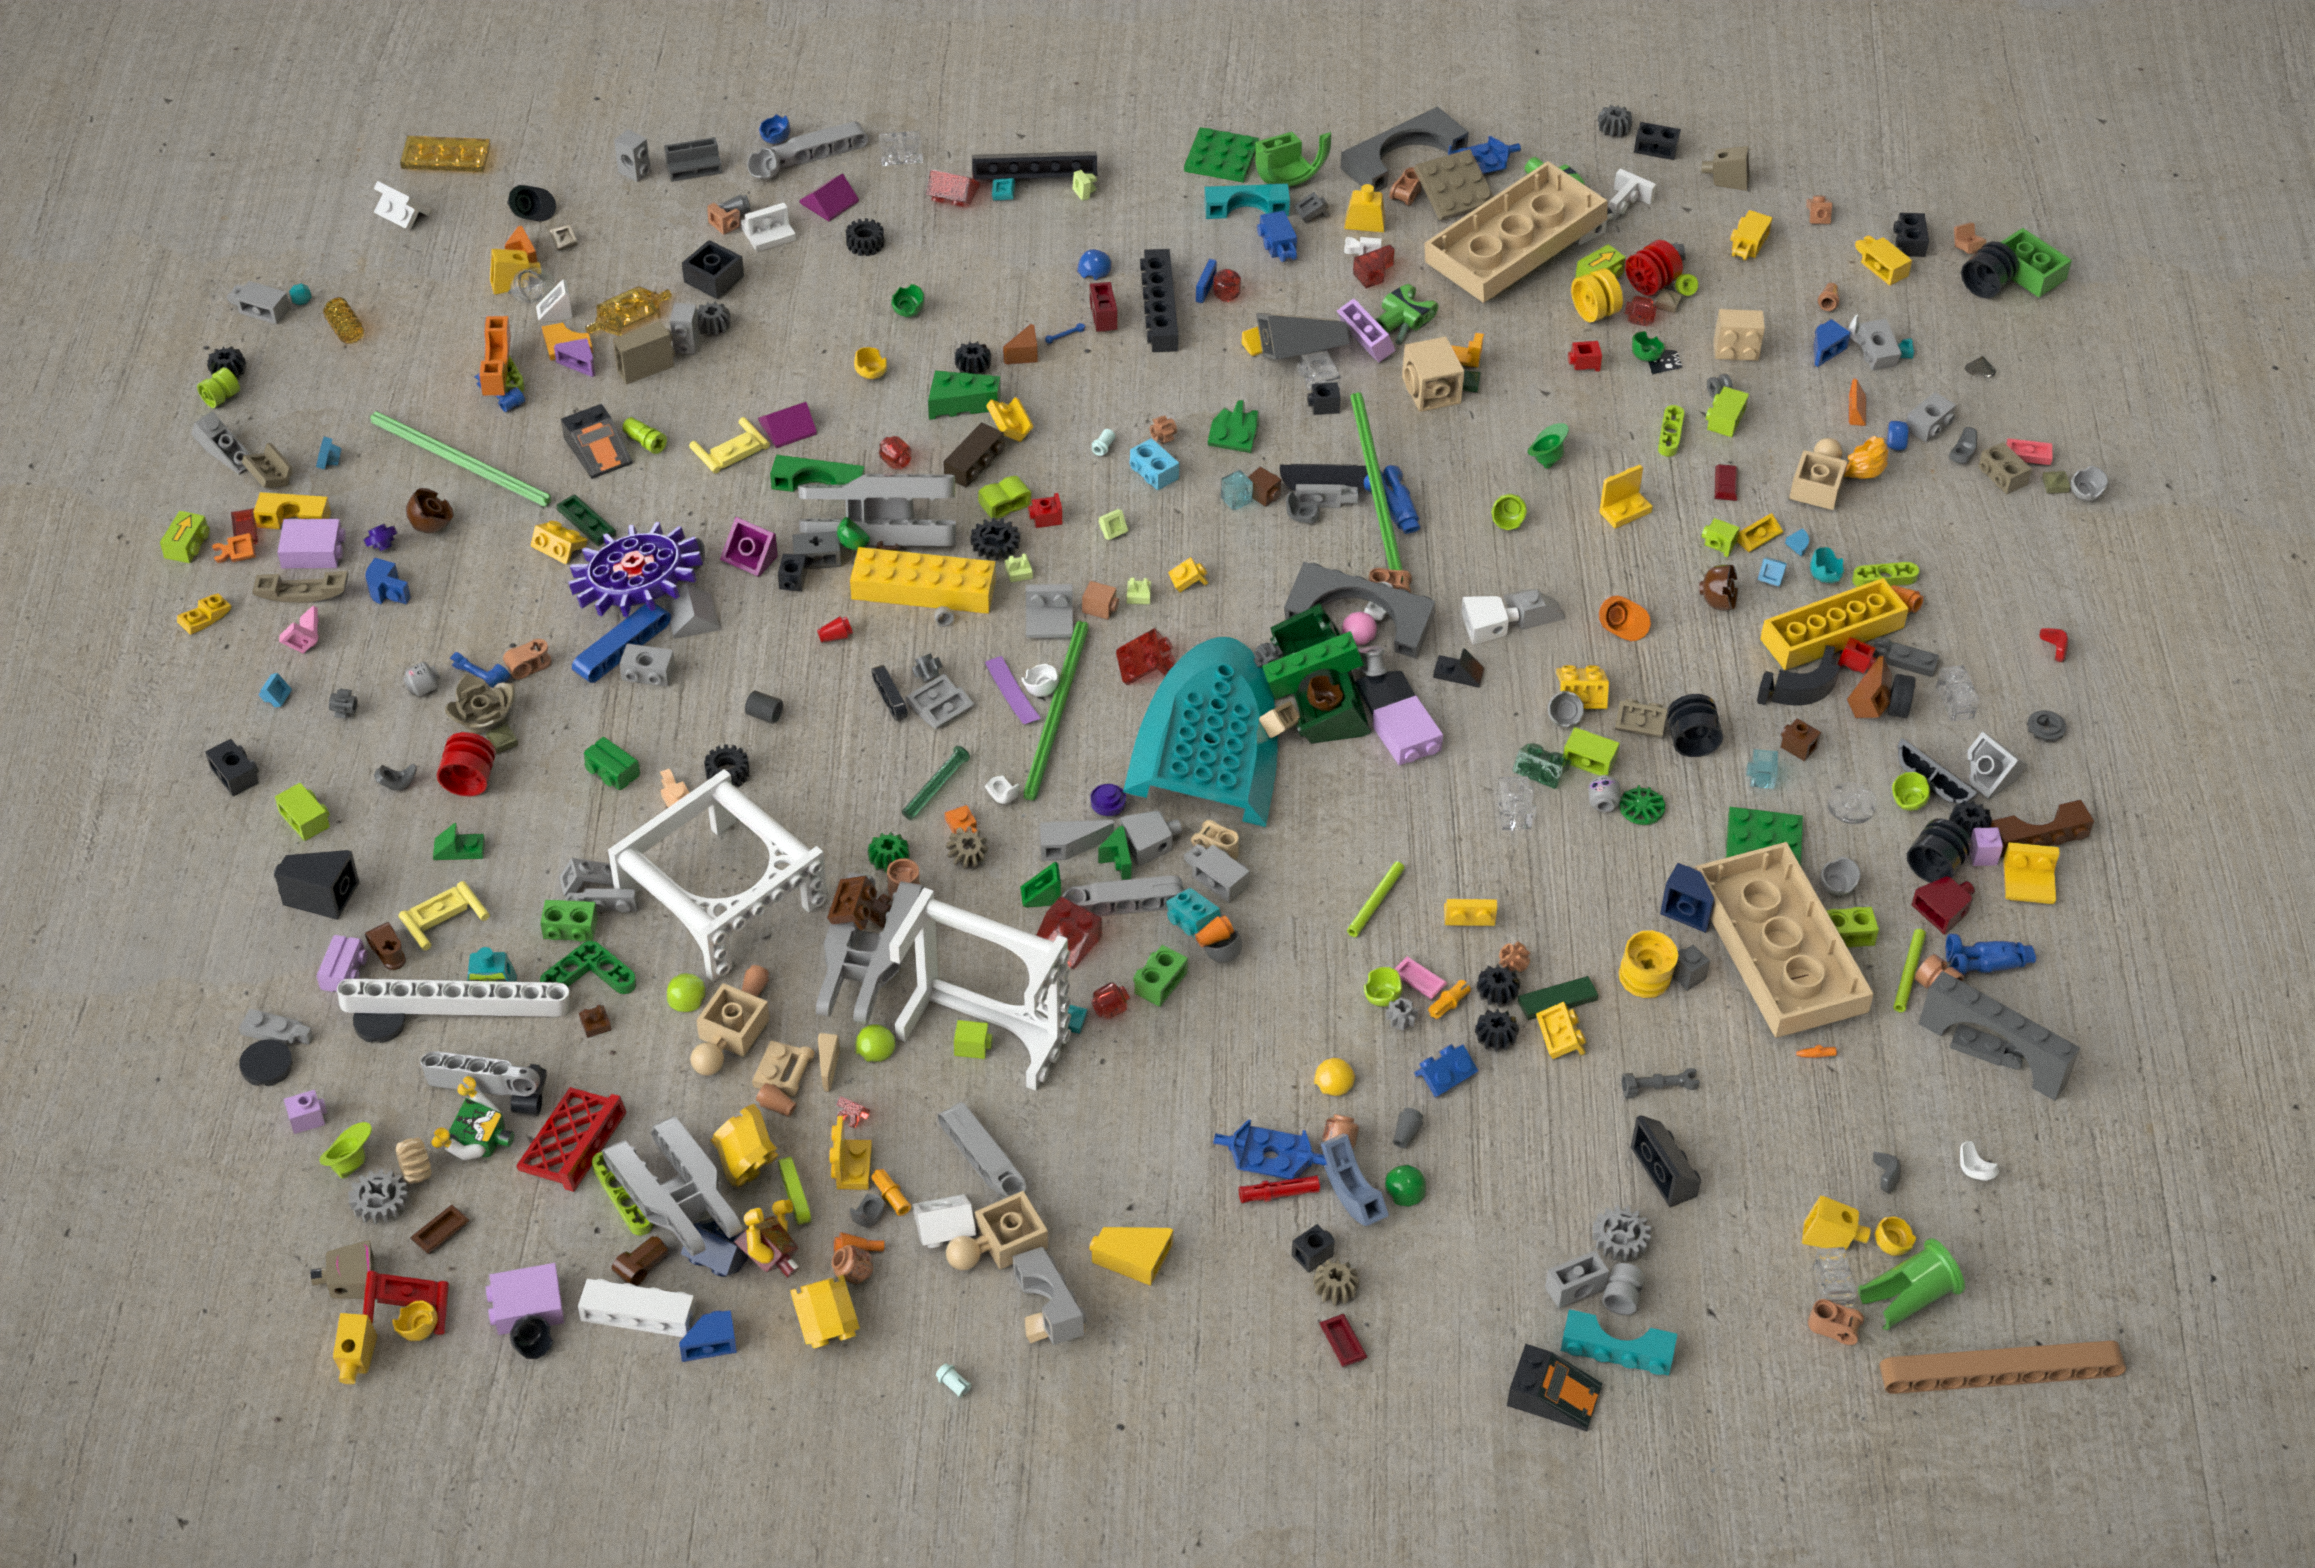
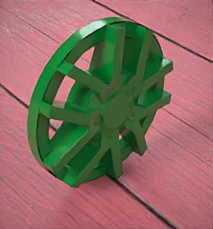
(1642, 805)

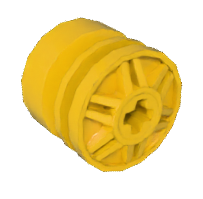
(1648, 964)

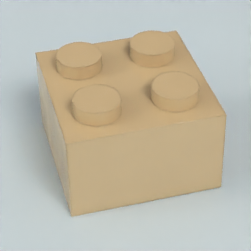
(1739, 334)

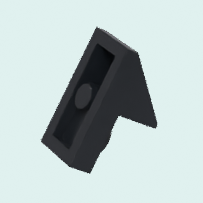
(1462, 671)

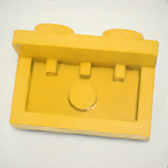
(557, 541)
(1470, 912)

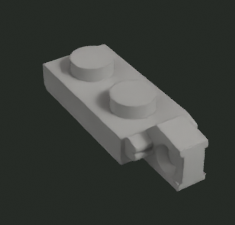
(1326, 495)
(608, 899)
(274, 1027)

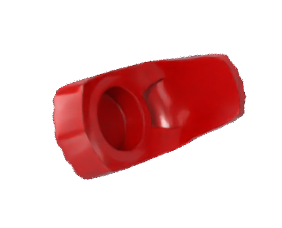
(2059, 639)

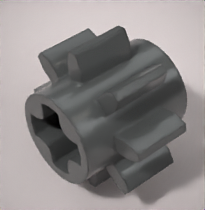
(1266, 653)
(927, 667)
(343, 703)

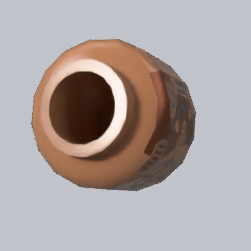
(1338, 1125)
(853, 1264)

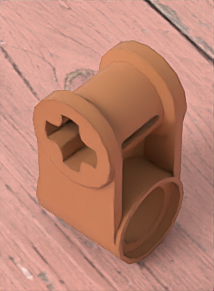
(1406, 187)
(1392, 577)
(526, 660)
(1836, 1321)

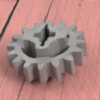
(378, 1196)
(1621, 1233)

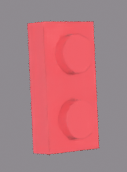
(2031, 451)

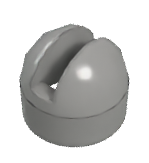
(946, 618)

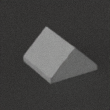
(692, 612)

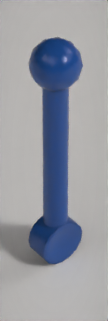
(1079, 327)

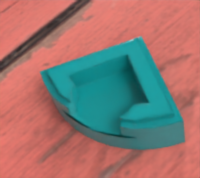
(1906, 348)

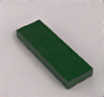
(585, 519)
(1571, 993)

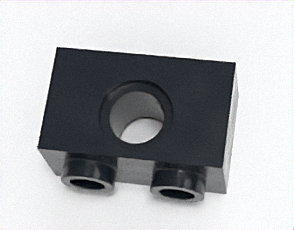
(232, 767)

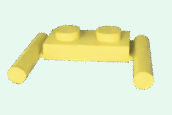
(734, 449)
(440, 909)

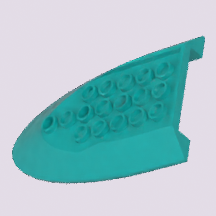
(1216, 697)

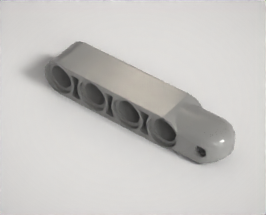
(822, 144)
(1126, 895)
(490, 1074)
(981, 1151)

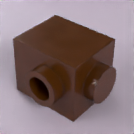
(1265, 486)
(1800, 739)

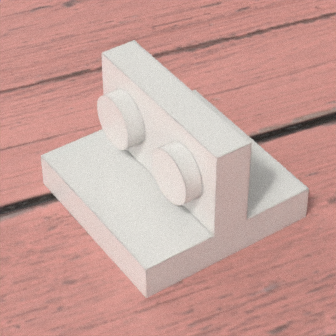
(398, 206)
(768, 227)

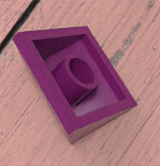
(831, 198)
(788, 425)
(750, 547)

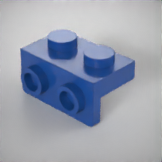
(1447, 1070)

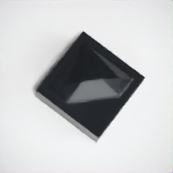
(1765, 688)

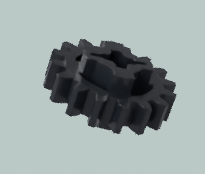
(995, 539)

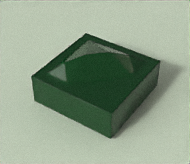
(1471, 381)

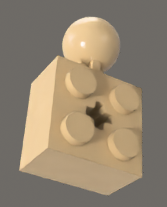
(1819, 475)
(729, 1023)
(1004, 1231)

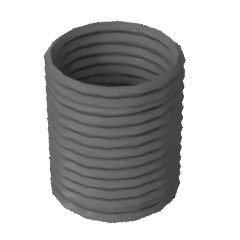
(764, 707)

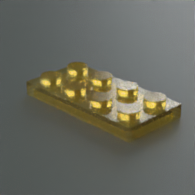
(445, 153)

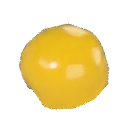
(869, 363)
(1334, 1076)
(1894, 1236)
(416, 1321)

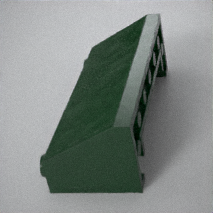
(1319, 726)

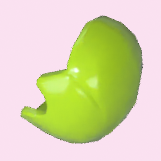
(1509, 511)
(1911, 791)
(1383, 986)
(685, 992)
(875, 1043)

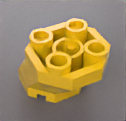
(744, 1146)
(825, 1311)

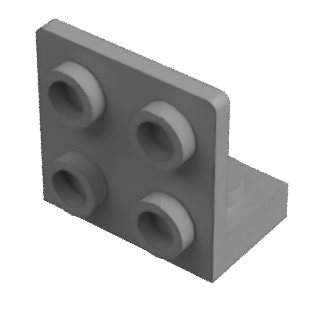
(1049, 611)

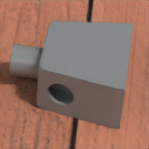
(1149, 835)

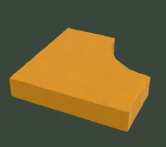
(559, 333)

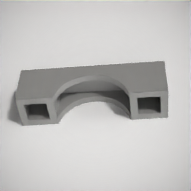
(1038, 1274)

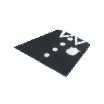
(1669, 361)

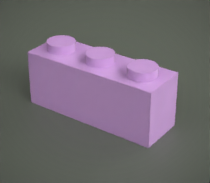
(1366, 330)

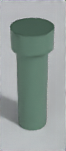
(1403, 329)

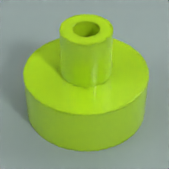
(1686, 284)

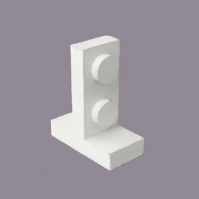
(1630, 188)

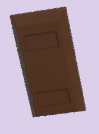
(439, 1229)

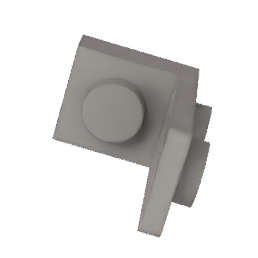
(584, 870)

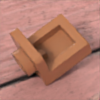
(1820, 210)
(1966, 238)

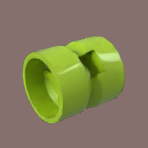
(218, 388)

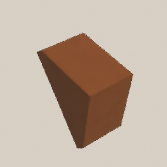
(1022, 347)

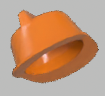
(1624, 618)

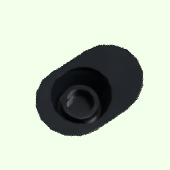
(531, 203)

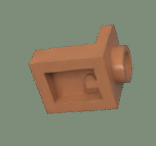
(722, 220)

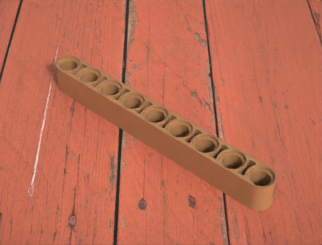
(2002, 1367)

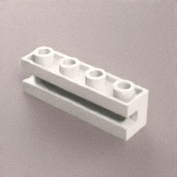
(636, 1307)

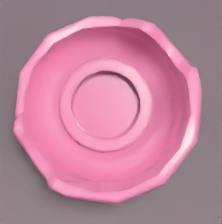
(1361, 626)

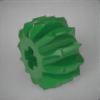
(886, 850)

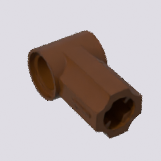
(635, 1265)

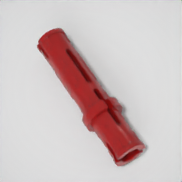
(1284, 1188)

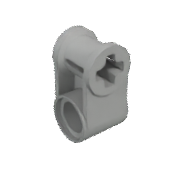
(1372, 661)

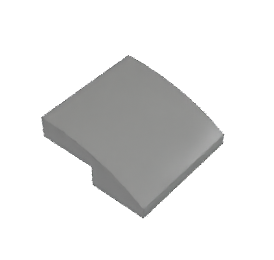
(939, 701)

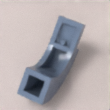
(1352, 1189)

